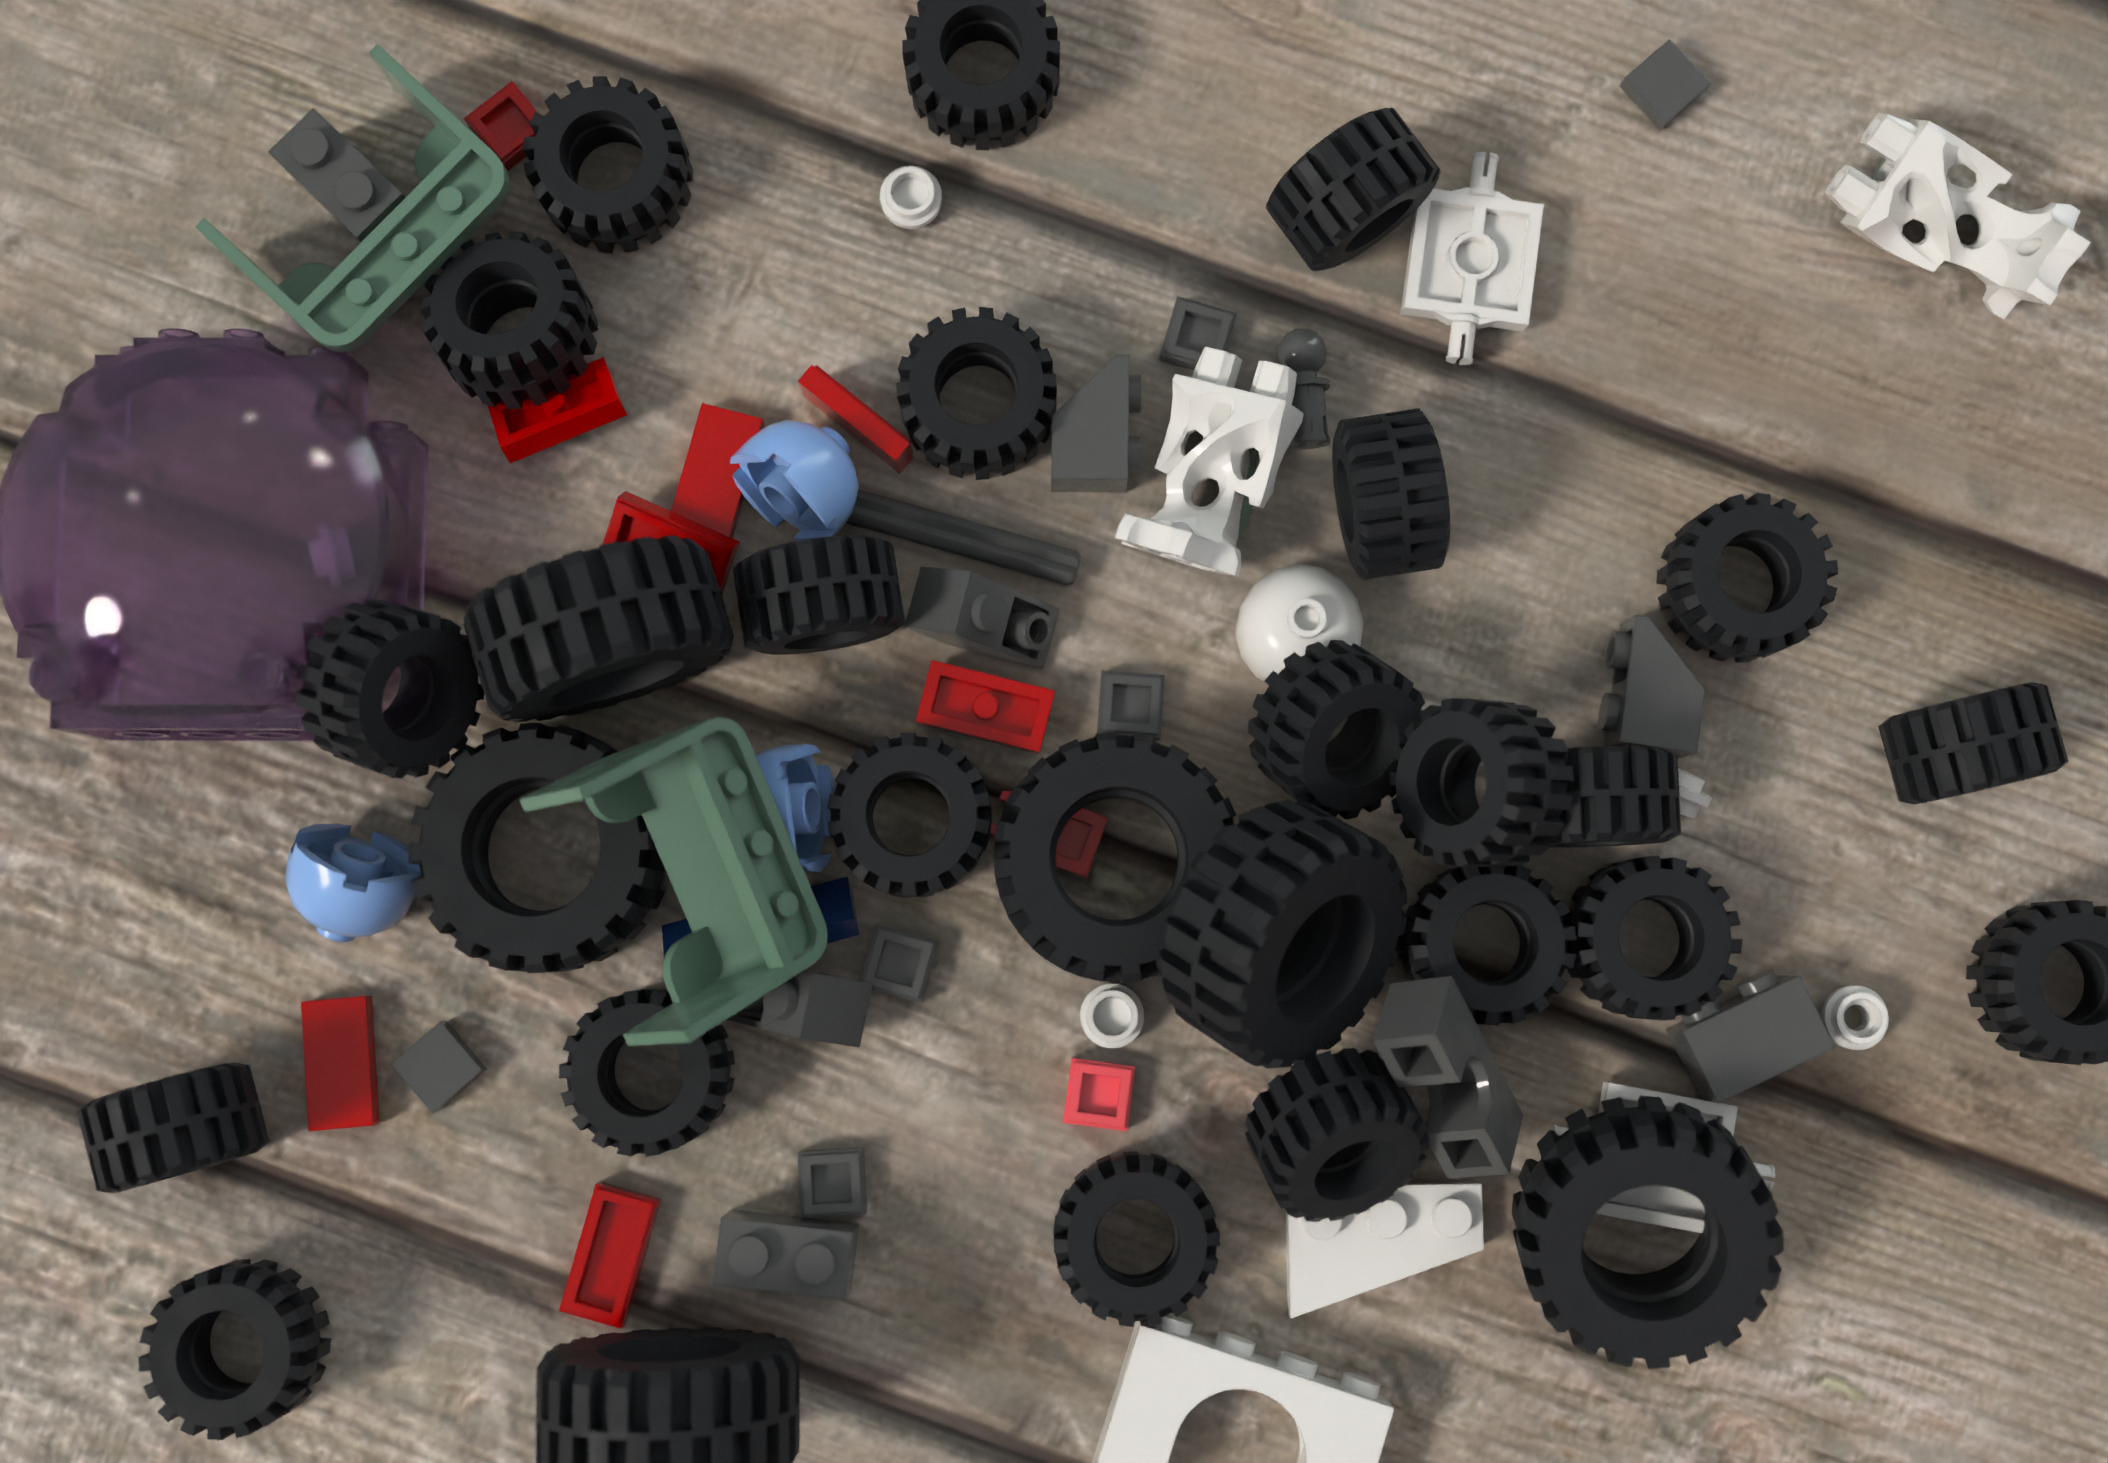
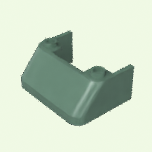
(457, 194)
(725, 860)

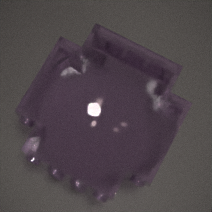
(199, 530)

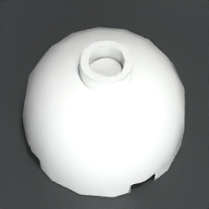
(1293, 611)

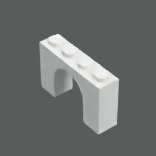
(1175, 1370)

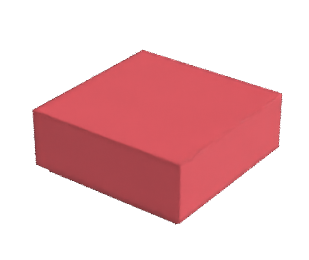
(1099, 1094)

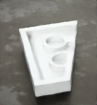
(1391, 1241)

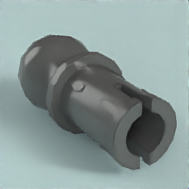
(1306, 354)

